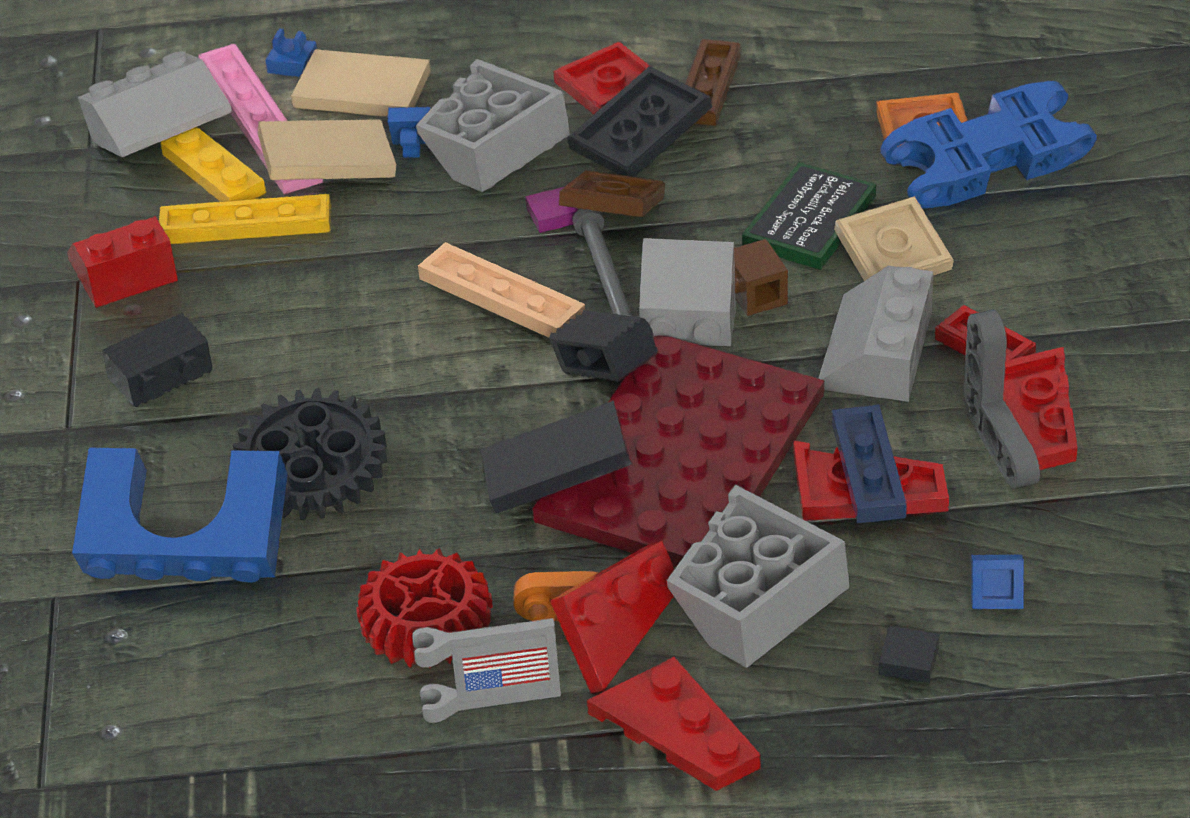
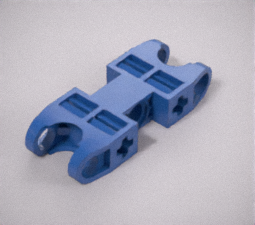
(967, 152)

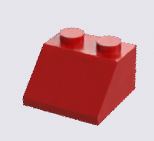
(124, 261)

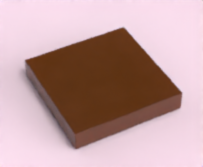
(612, 193)

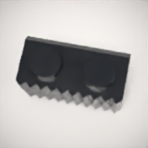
(603, 345)
(157, 359)

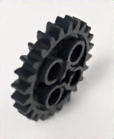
(325, 447)

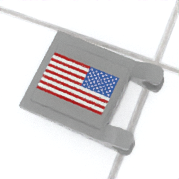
(489, 666)

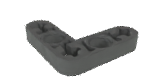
(985, 402)

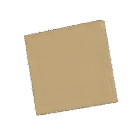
(893, 237)

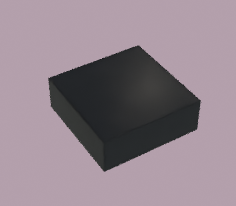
(909, 654)

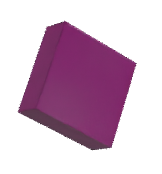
(546, 211)

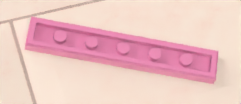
(248, 101)

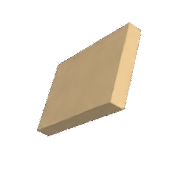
(359, 83)
(326, 149)

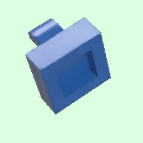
(289, 55)
(403, 128)
(997, 581)

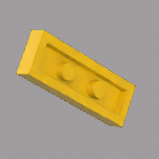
(212, 166)

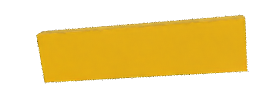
(246, 218)

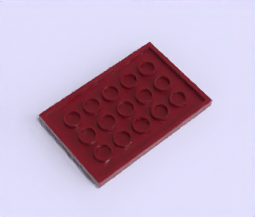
(692, 433)

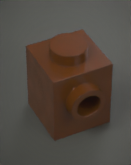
(759, 278)

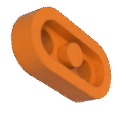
(536, 590)

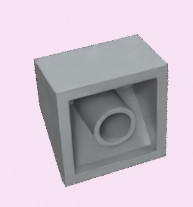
(689, 290)

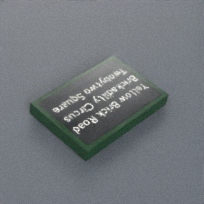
(804, 213)

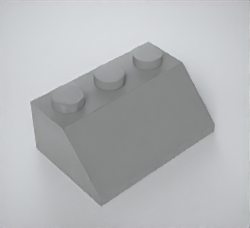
(152, 104)
(880, 335)

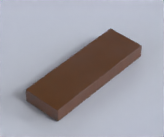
(713, 74)

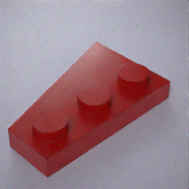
(1039, 400)
(826, 492)
(614, 612)
(681, 721)

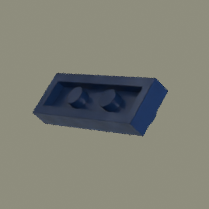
(868, 464)

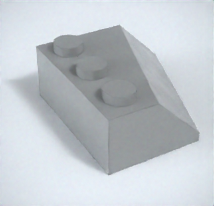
(493, 125)
(757, 576)

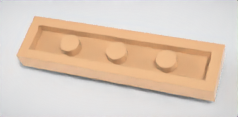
(498, 290)

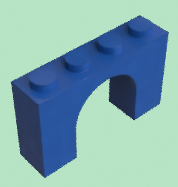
(235, 544)

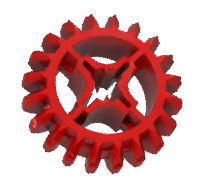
(421, 595)

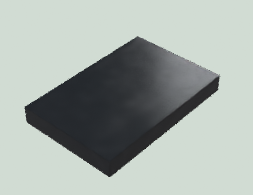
(639, 122)
(555, 457)

